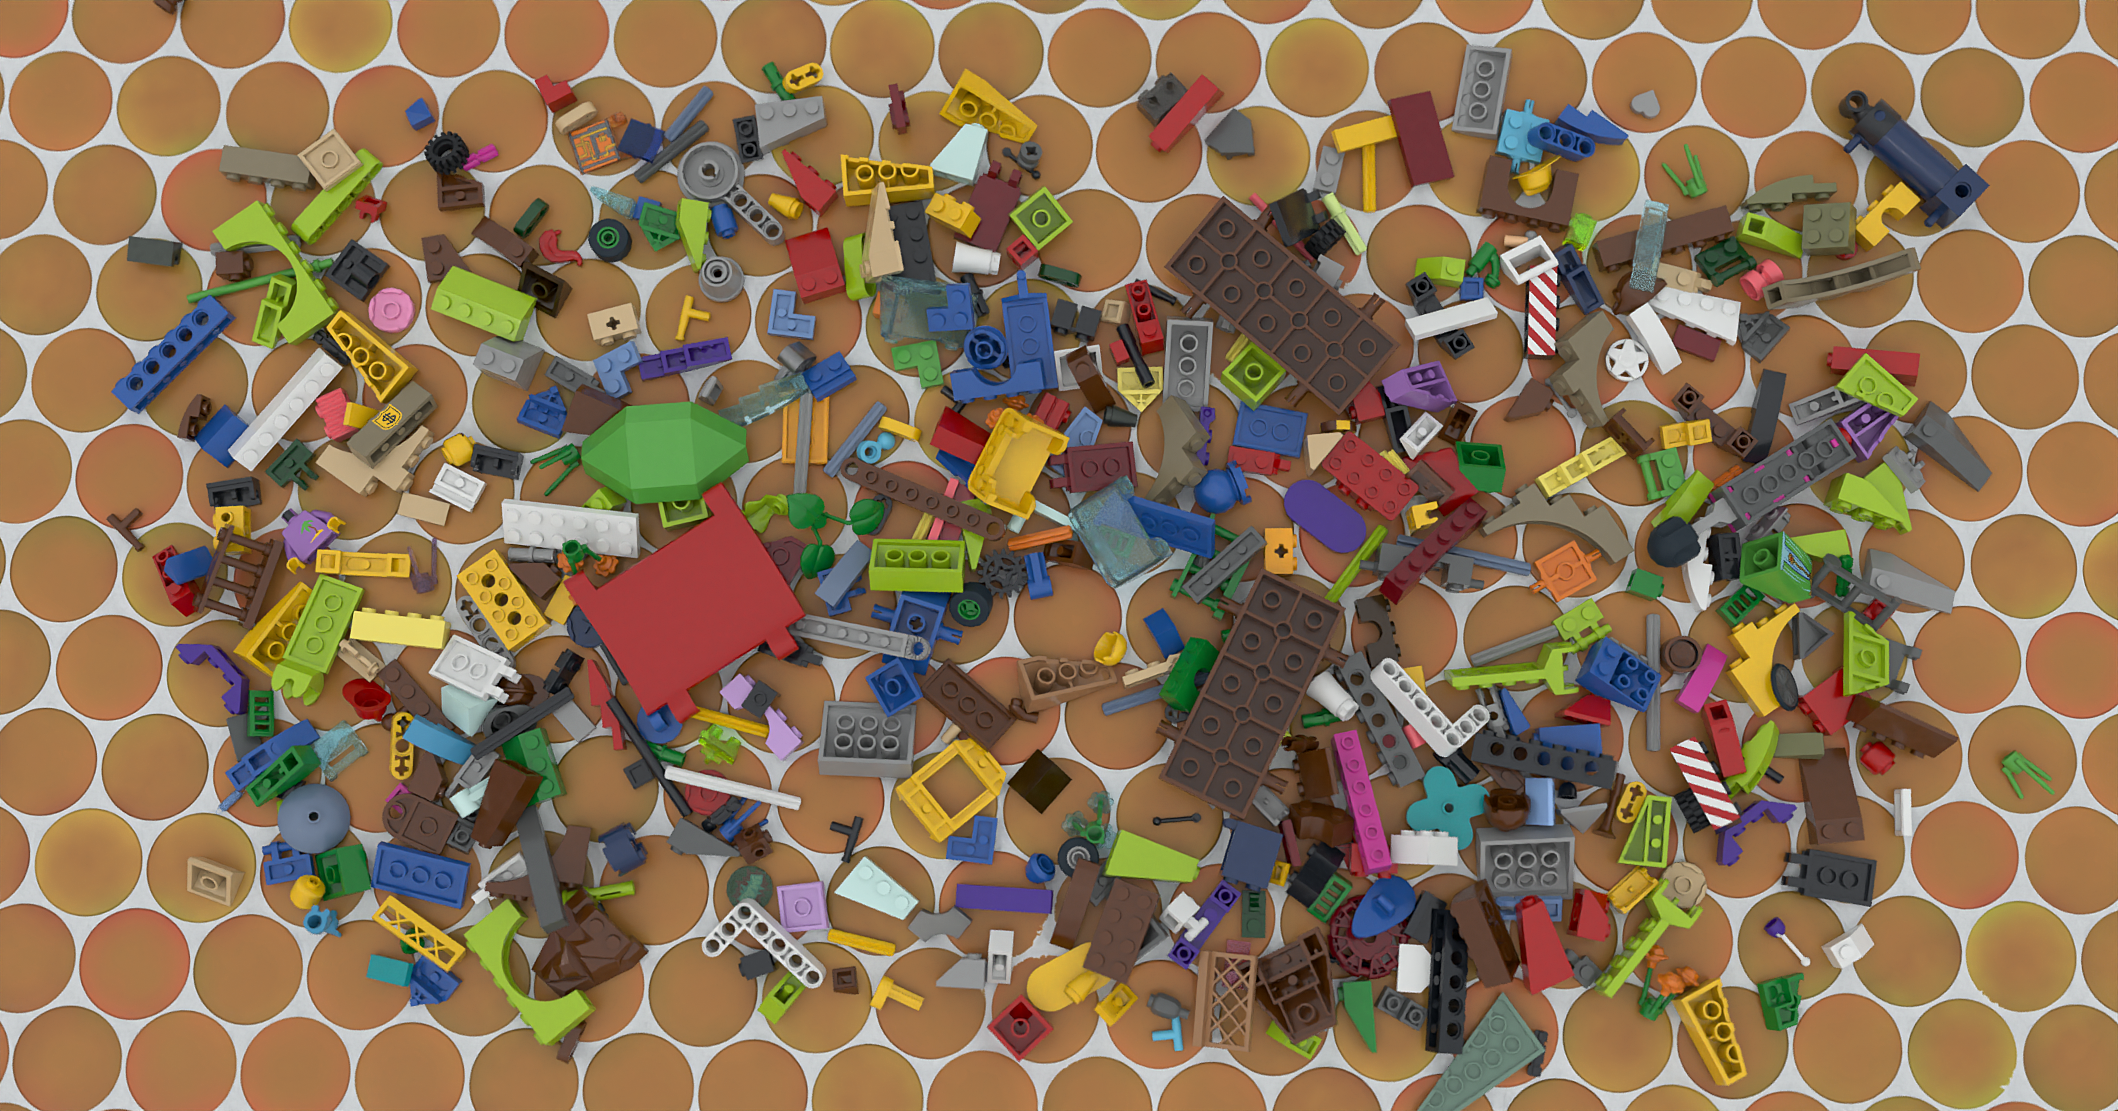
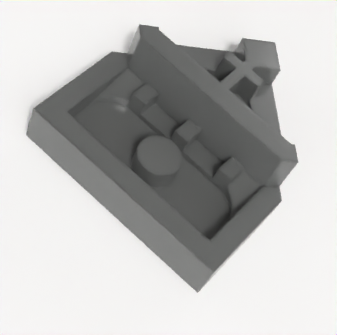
(1232, 136)
(1761, 334)

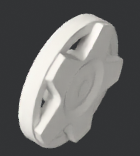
(1626, 360)

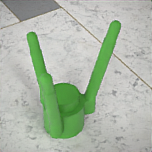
(1695, 186)
(2016, 763)

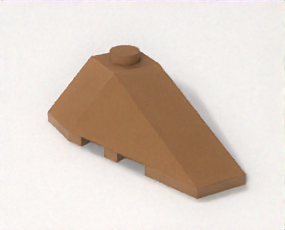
(1055, 681)

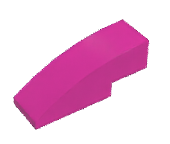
(1701, 680)

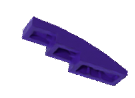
(685, 359)
(1004, 898)

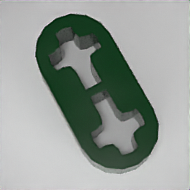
(531, 218)
(1059, 275)

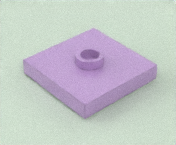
(803, 906)

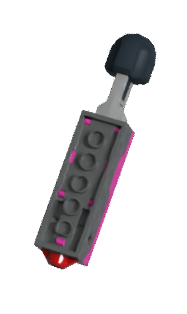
(1755, 492)

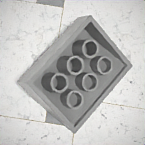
(866, 742)
(1527, 860)

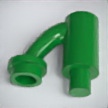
(1478, 262)

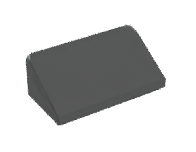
(238, 732)

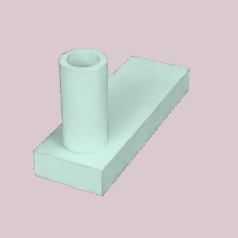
(1050, 514)

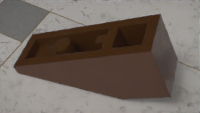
(504, 242)
(1089, 379)

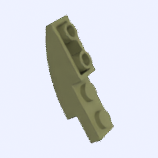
(1780, 194)

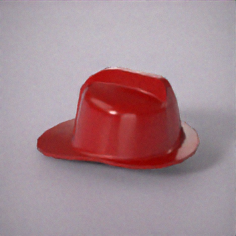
(367, 698)

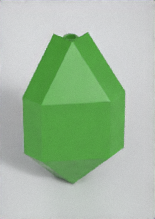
(664, 452)

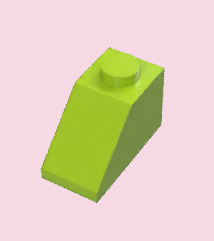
(1442, 270)
(781, 997)
(1305, 1048)

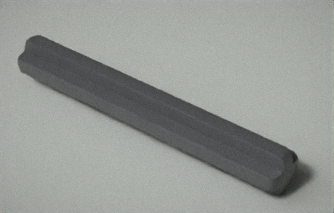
(671, 151)

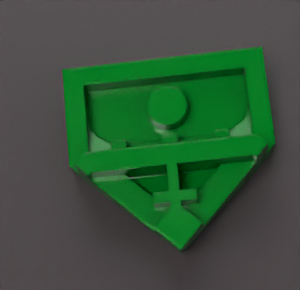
(658, 225)

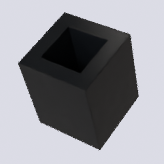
(757, 964)

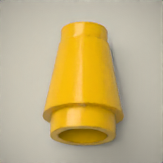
(786, 205)
(1080, 987)

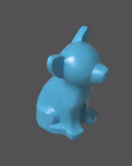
(319, 922)

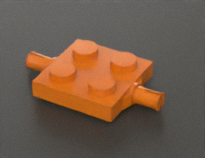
(1565, 571)

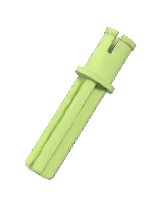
(1339, 215)

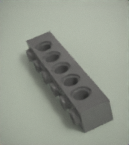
(1412, 770)

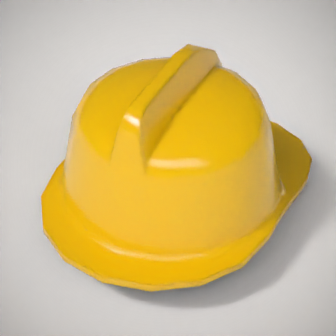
(1537, 178)

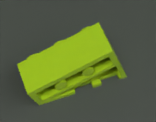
(1649, 834)

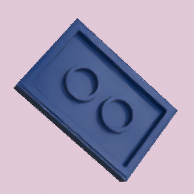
(1270, 430)

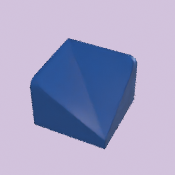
(419, 114)

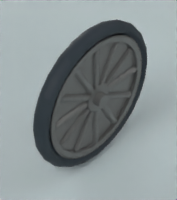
(1784, 687)

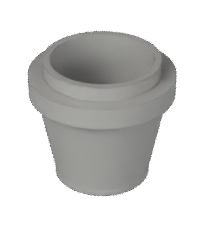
(724, 287)

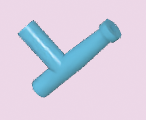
(1175, 1034)

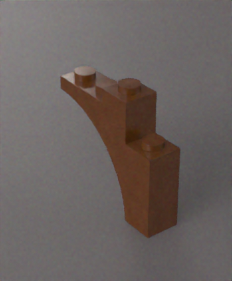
(568, 862)

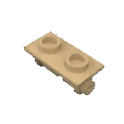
(360, 659)

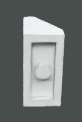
(1523, 254)

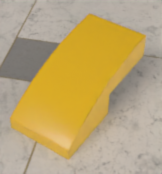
(1685, 433)

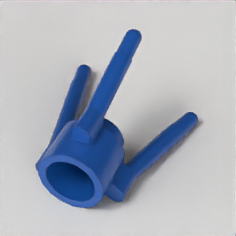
(734, 826)

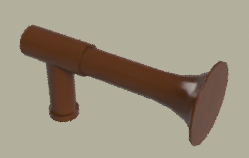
(1605, 829)

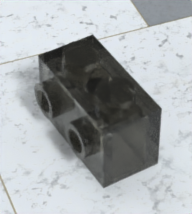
(1161, 98)

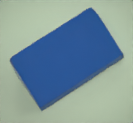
(188, 565)

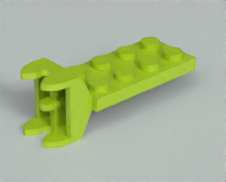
(316, 639)
(1548, 668)
(1663, 914)

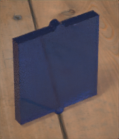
(641, 141)

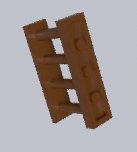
(255, 593)

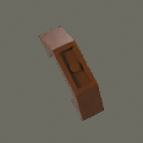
(1724, 436)

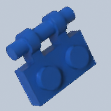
(286, 869)

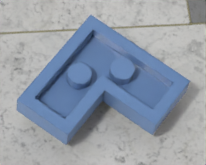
(784, 321)
(612, 368)

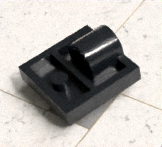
(357, 270)

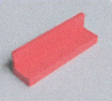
(943, 530)

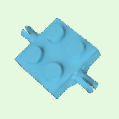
(1513, 137)

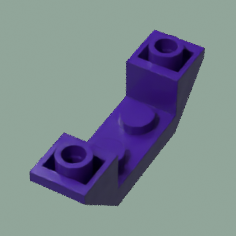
(236, 697)
(1728, 848)
(1213, 910)

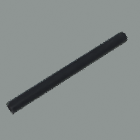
(648, 755)

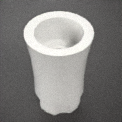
(975, 260)
(1332, 696)

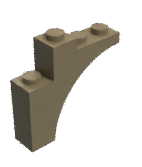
(1578, 374)
(1182, 440)

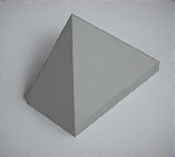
(1582, 816)

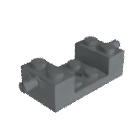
(1455, 569)

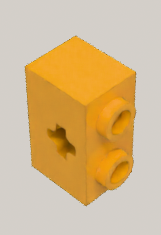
(1287, 541)

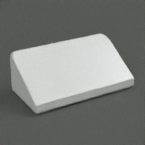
(1420, 434)

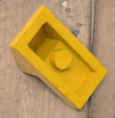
(1115, 1003)

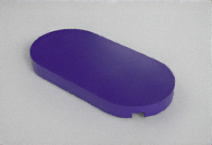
(1324, 516)

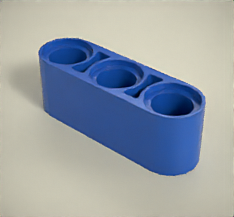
(1570, 139)

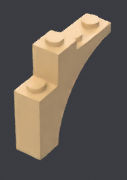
(390, 470)

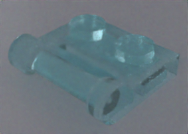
(335, 743)

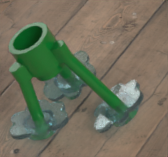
(1094, 831)

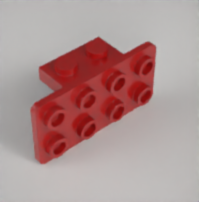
(1368, 477)

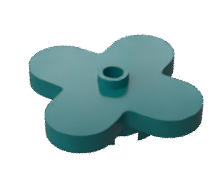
(1440, 790)

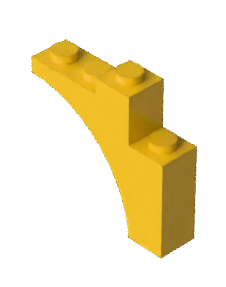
(1756, 648)

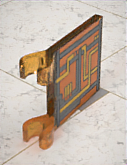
(597, 145)

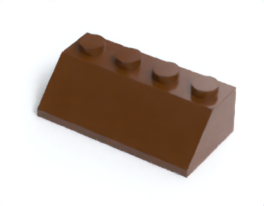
(1899, 727)
(1485, 934)

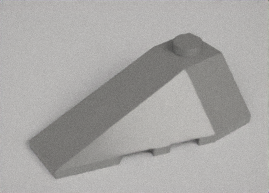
(1904, 581)

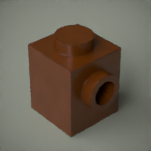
(233, 265)

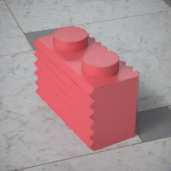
(333, 408)

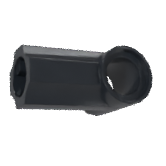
(1459, 765)

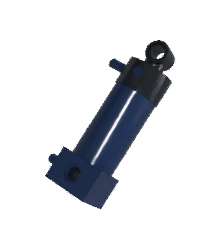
(1912, 158)

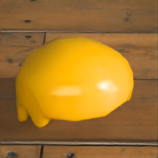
(1110, 648)

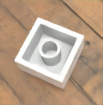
(1424, 848)

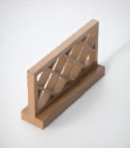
(1206, 1001)

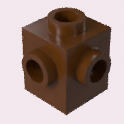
(754, 843)

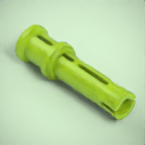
(605, 892)

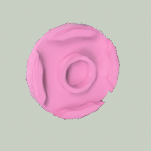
(391, 310)

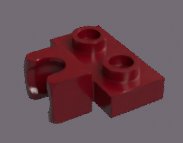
(898, 109)

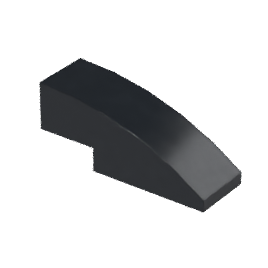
(1395, 420)

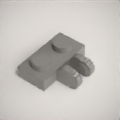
(1906, 472)

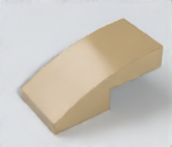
(423, 509)

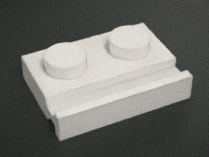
(458, 487)

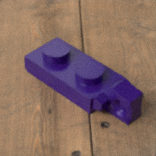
(1206, 416)

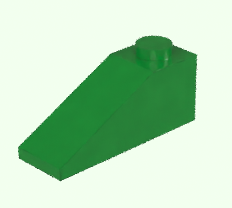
(284, 773)
(1358, 1004)

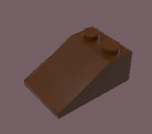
(1315, 774)

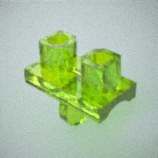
(717, 750)

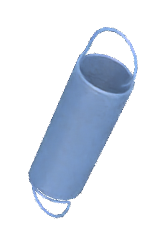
(230, 800)

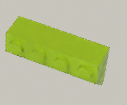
(484, 304)
(917, 565)

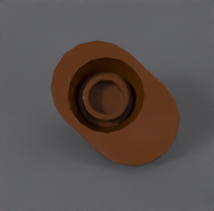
(527, 691)

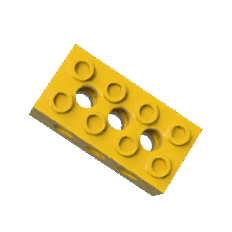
(488, 600)

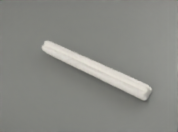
(732, 787)

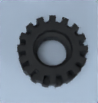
(453, 159)
(1324, 239)
(1692, 810)

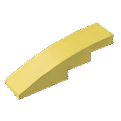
(1579, 467)

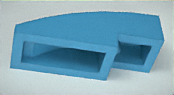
(438, 740)

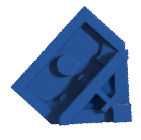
(544, 412)
(431, 983)

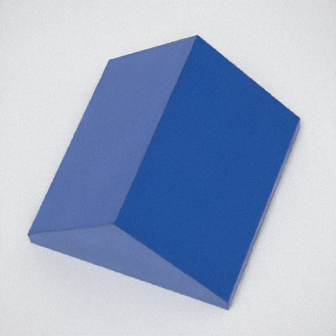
(221, 434)

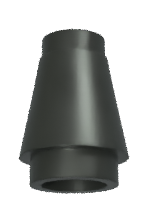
(1119, 417)

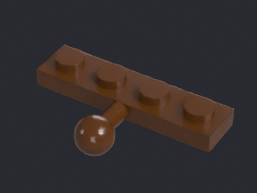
(411, 695)

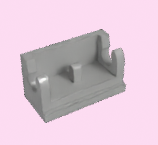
(1270, 806)

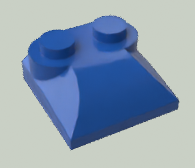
(895, 685)

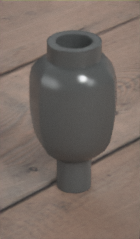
(1166, 1006)

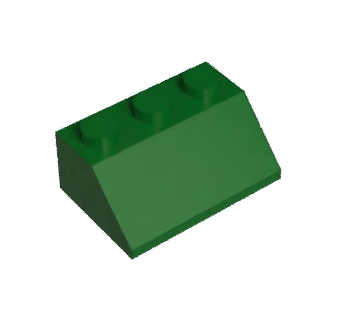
(536, 753)

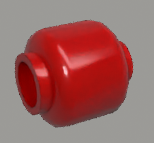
(1877, 758)

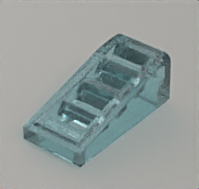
(619, 203)

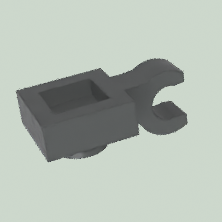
(1584, 969)

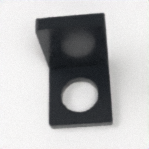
(760, 699)

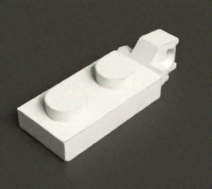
(509, 870)

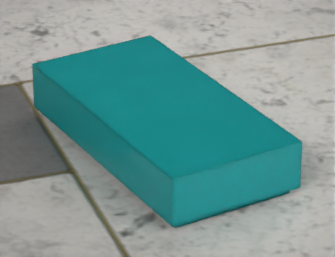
(390, 970)

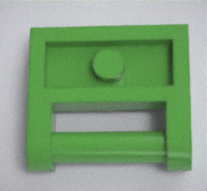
(1668, 471)

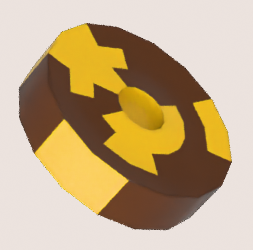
(1338, 426)

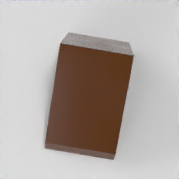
(1457, 423)

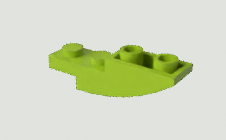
(1757, 758)

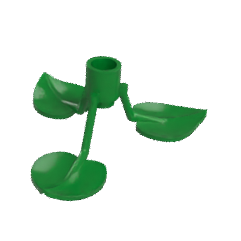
(807, 511)

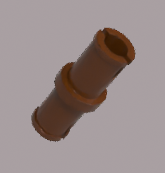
(1300, 743)

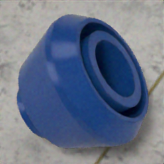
(1040, 868)

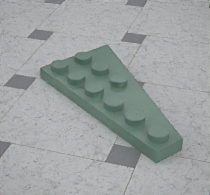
(1489, 1056)

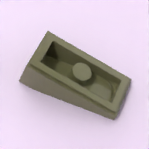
(1800, 746)

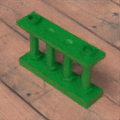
(1229, 586)

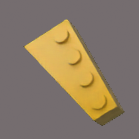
(901, 181)
(376, 360)
(1710, 1028)

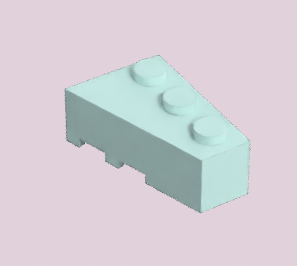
(877, 889)

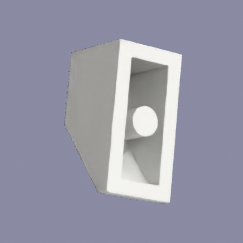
(1848, 947)
(1000, 956)

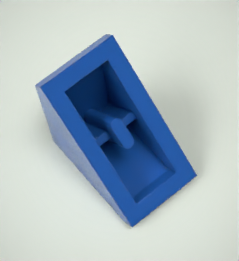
(1164, 633)

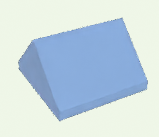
(1542, 797)

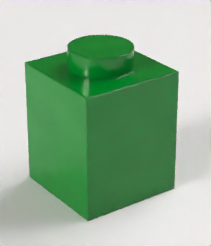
(1645, 585)

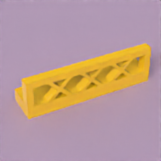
(422, 929)

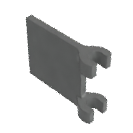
(1896, 655)

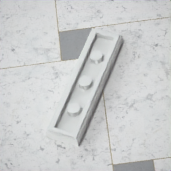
(1451, 318)

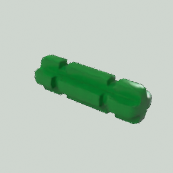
(1842, 587)

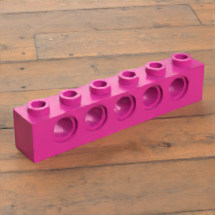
(1361, 802)

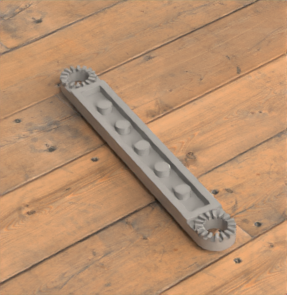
(859, 637)

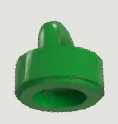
(408, 949)

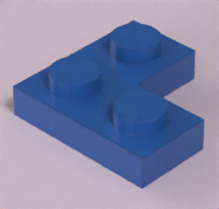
(957, 314)
(979, 847)

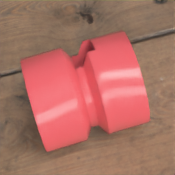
(1763, 275)

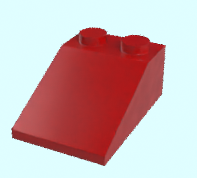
(815, 265)

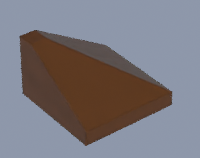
(845, 980)

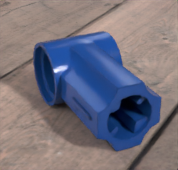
(1038, 580)

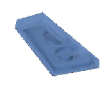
(1081, 432)

